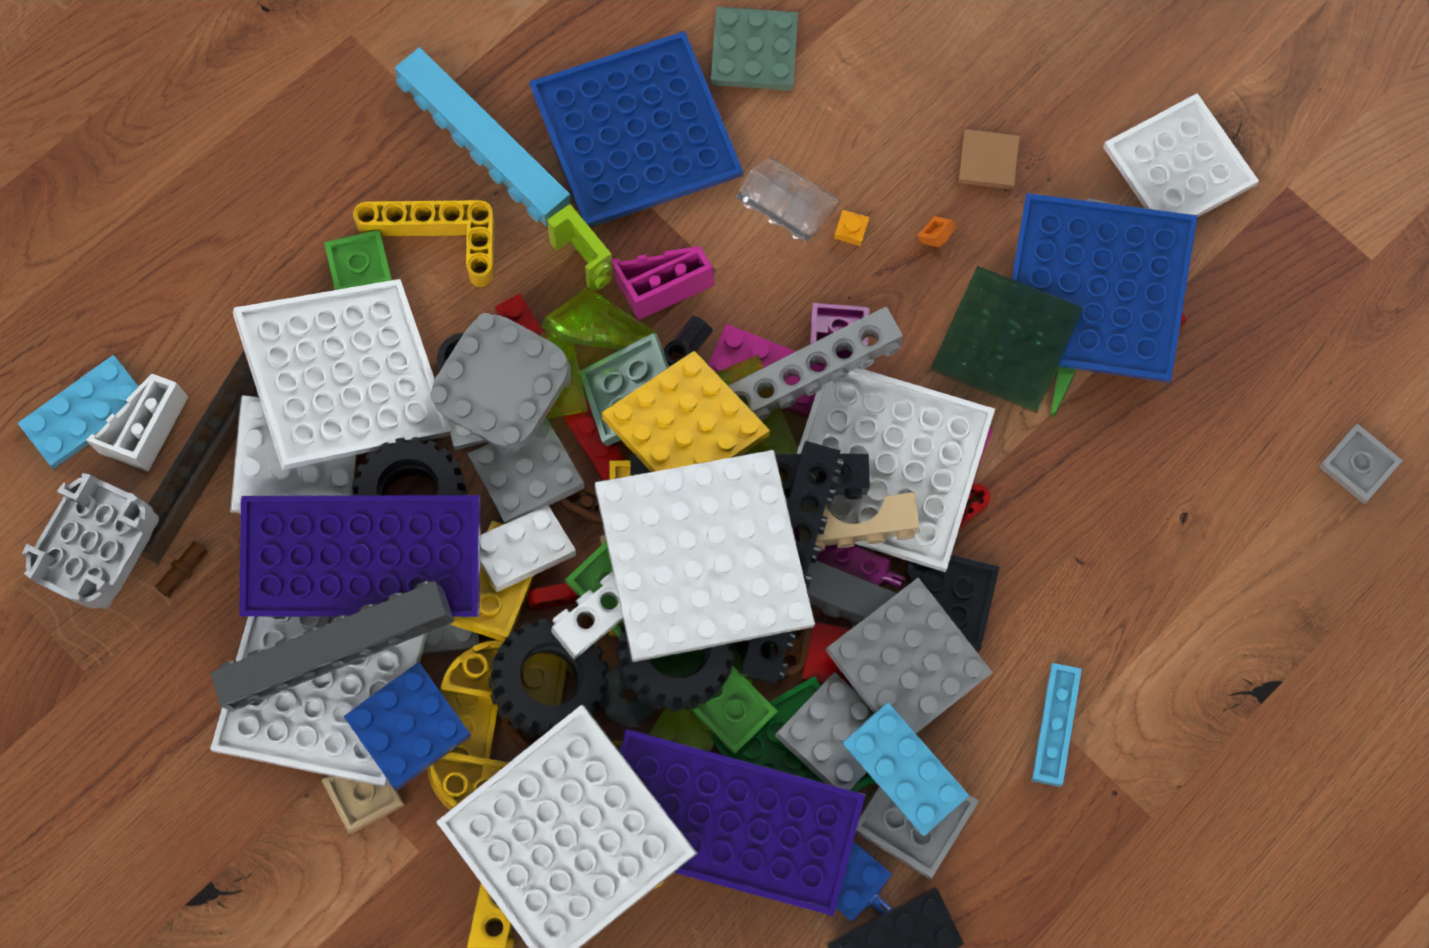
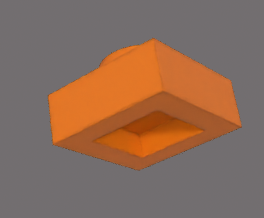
(937, 231)

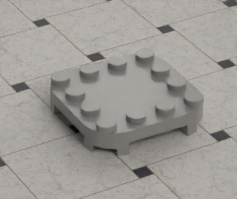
(501, 381)
(90, 542)

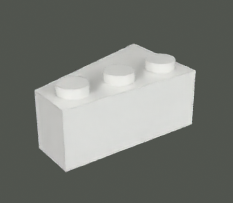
(142, 424)

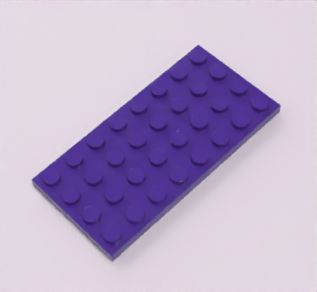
(356, 551)
(751, 822)

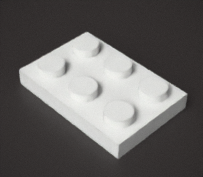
(524, 548)

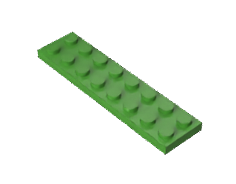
(732, 713)

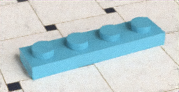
(1056, 725)

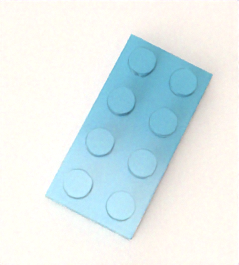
(81, 409)
(905, 769)

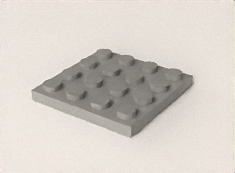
(909, 657)

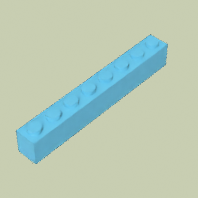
(482, 136)

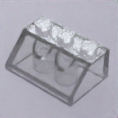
(787, 199)

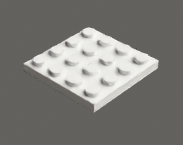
(1181, 160)
(259, 469)

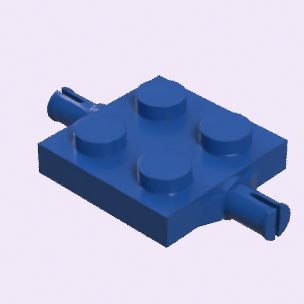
(862, 884)

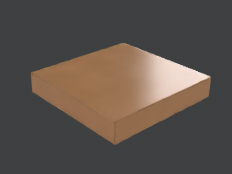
(988, 159)

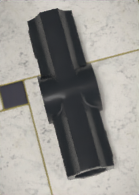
(689, 339)

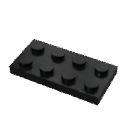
(913, 924)

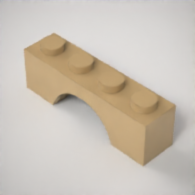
(895, 518)

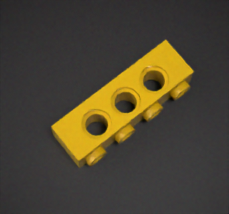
(485, 913)

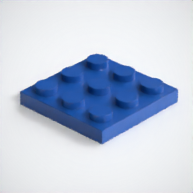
(407, 726)

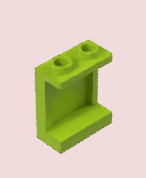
(569, 227)

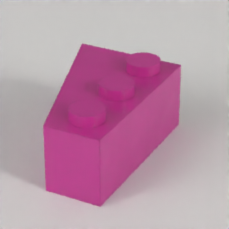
(662, 280)

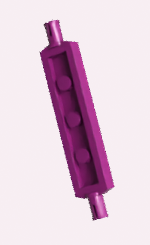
(859, 563)

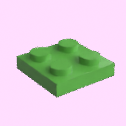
(357, 260)

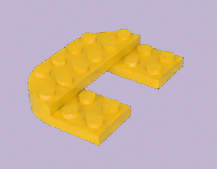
(469, 694)

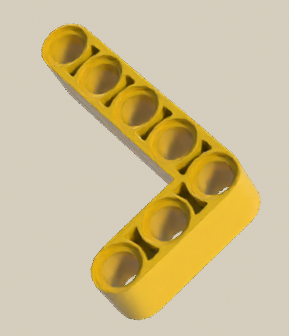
(437, 226)

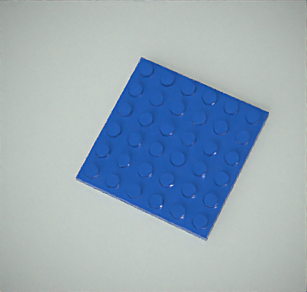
(635, 129)
(1122, 269)

